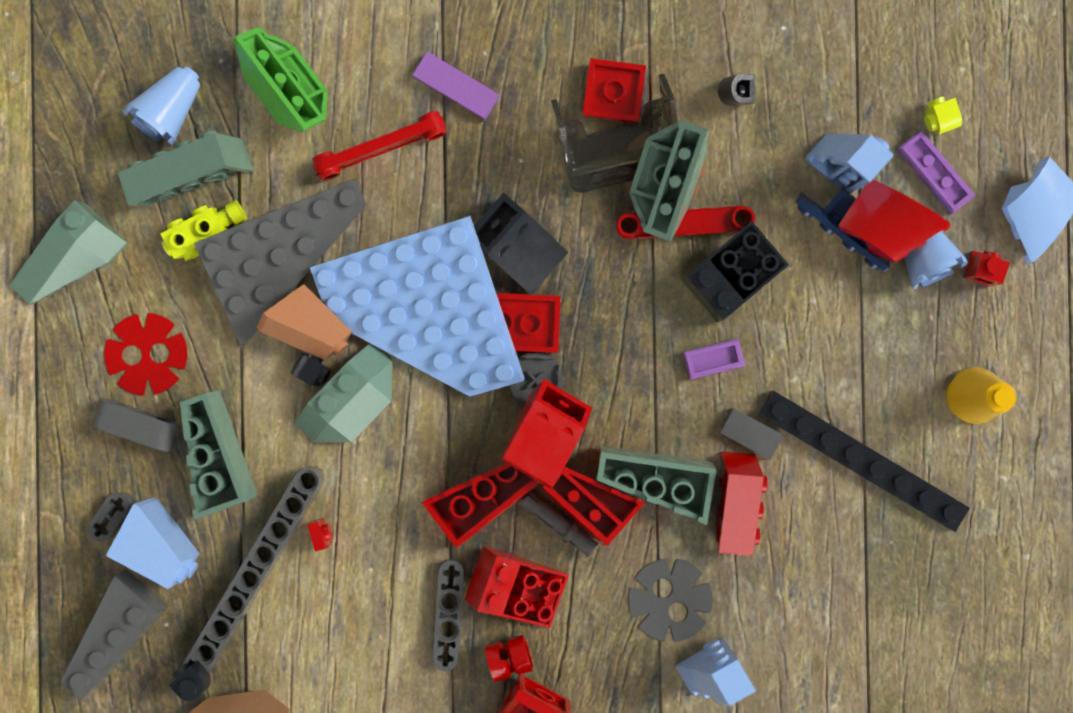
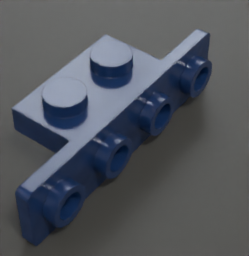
(830, 219)

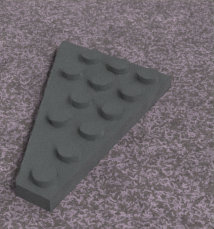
(270, 254)

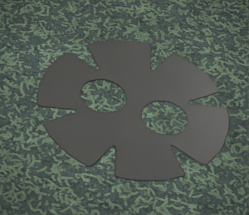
(658, 620)

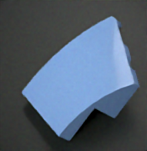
(1040, 208)

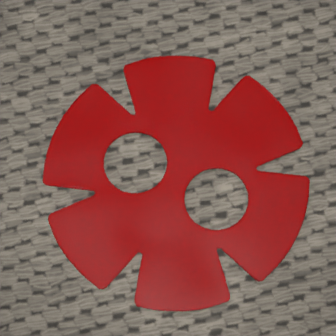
(155, 332)

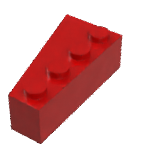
(478, 502)

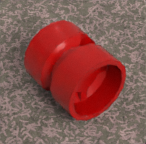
(519, 656)

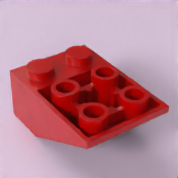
(546, 433)
(515, 587)

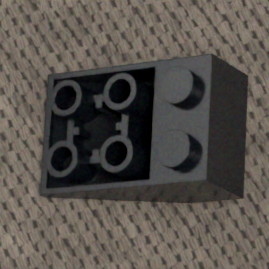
(518, 243)
(735, 272)

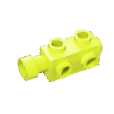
(192, 231)

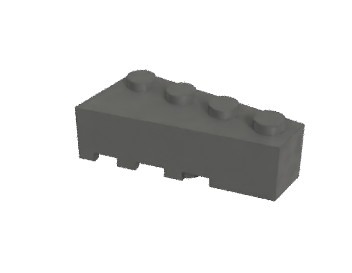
(115, 629)

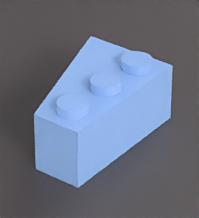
(849, 159)
(716, 674)

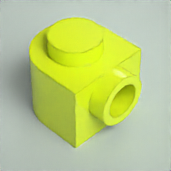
(942, 115)

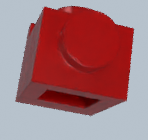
(986, 268)

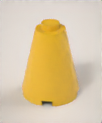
(979, 395)

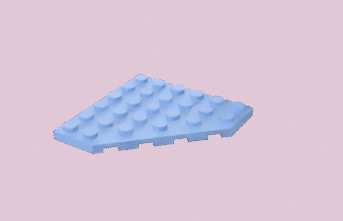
(427, 305)

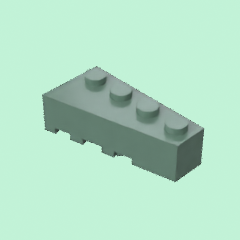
(184, 168)
(214, 456)
(661, 479)

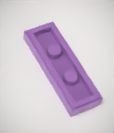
(456, 86)
(935, 172)

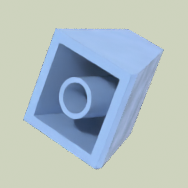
(154, 545)

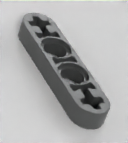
(448, 614)

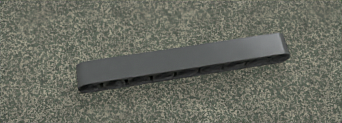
(261, 567)

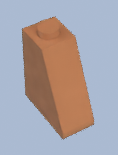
(306, 324)

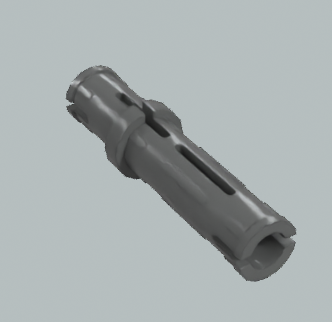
(561, 525)

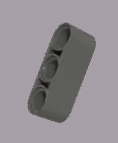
(135, 424)

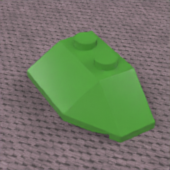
(281, 80)

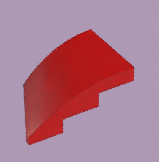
(891, 221)

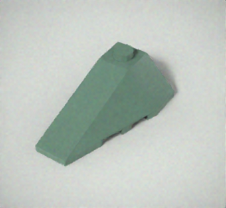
(69, 251)

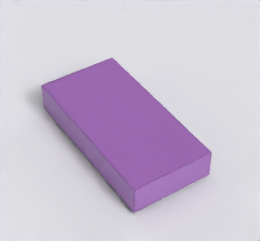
(713, 359)

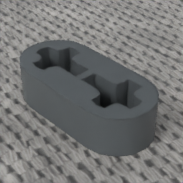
(106, 512)

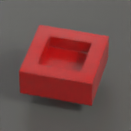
(320, 534)

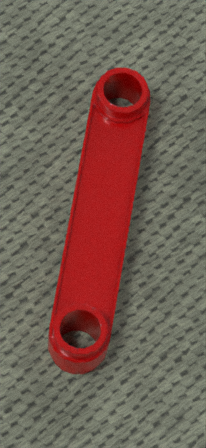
(429, 126)
(695, 222)

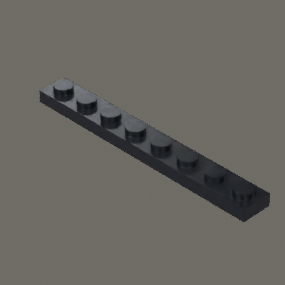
(863, 461)

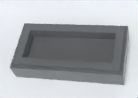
(751, 433)

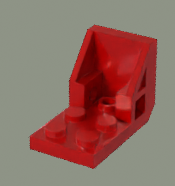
(533, 697)

